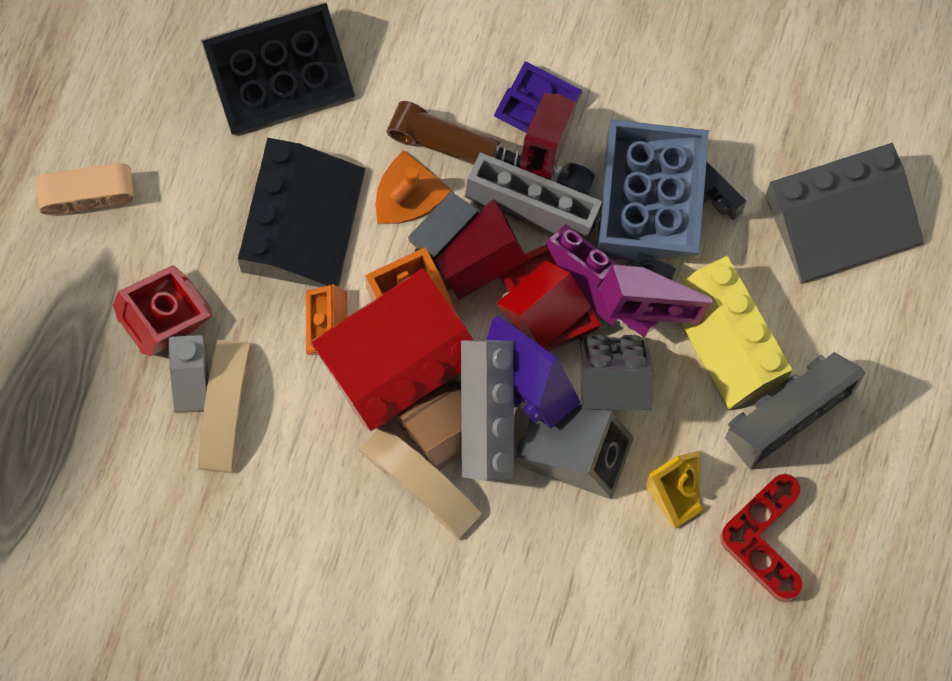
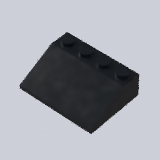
(278, 67)
(300, 215)

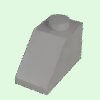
(188, 373)

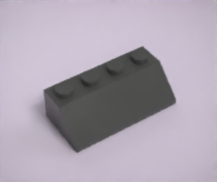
(793, 408)

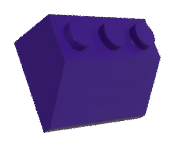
(538, 377)

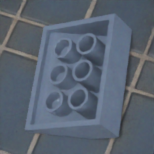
(652, 190)

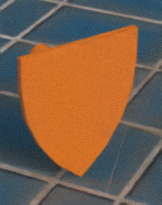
(407, 191)

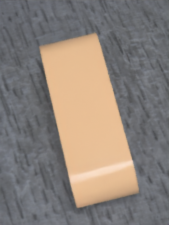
(84, 189)

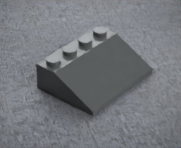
(845, 212)

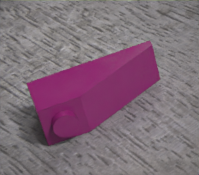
(645, 295)

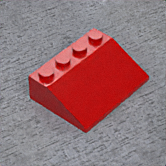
(394, 349)

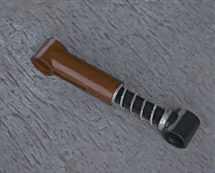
(415, 126)

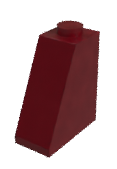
(547, 135)
(480, 252)

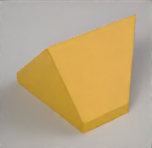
(677, 488)

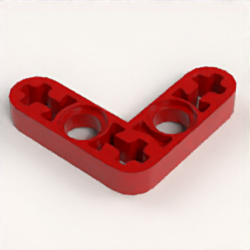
(755, 543)

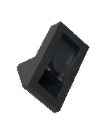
(723, 195)

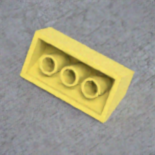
(734, 337)

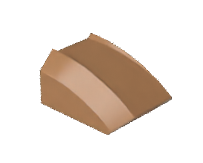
(436, 424)

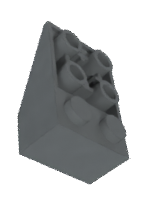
(616, 373)

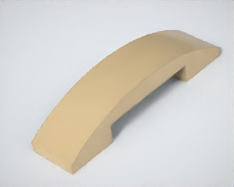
(223, 406)
(422, 481)

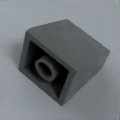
(580, 450)

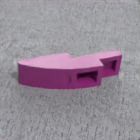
(589, 269)

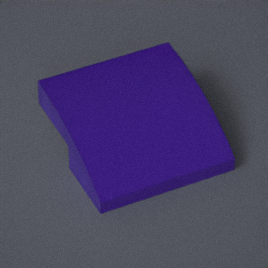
(525, 95)

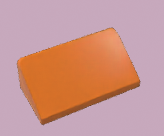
(324, 309)

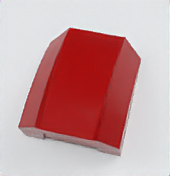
(160, 309)

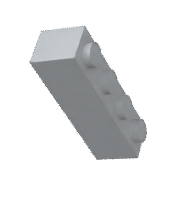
(531, 197)
(487, 409)

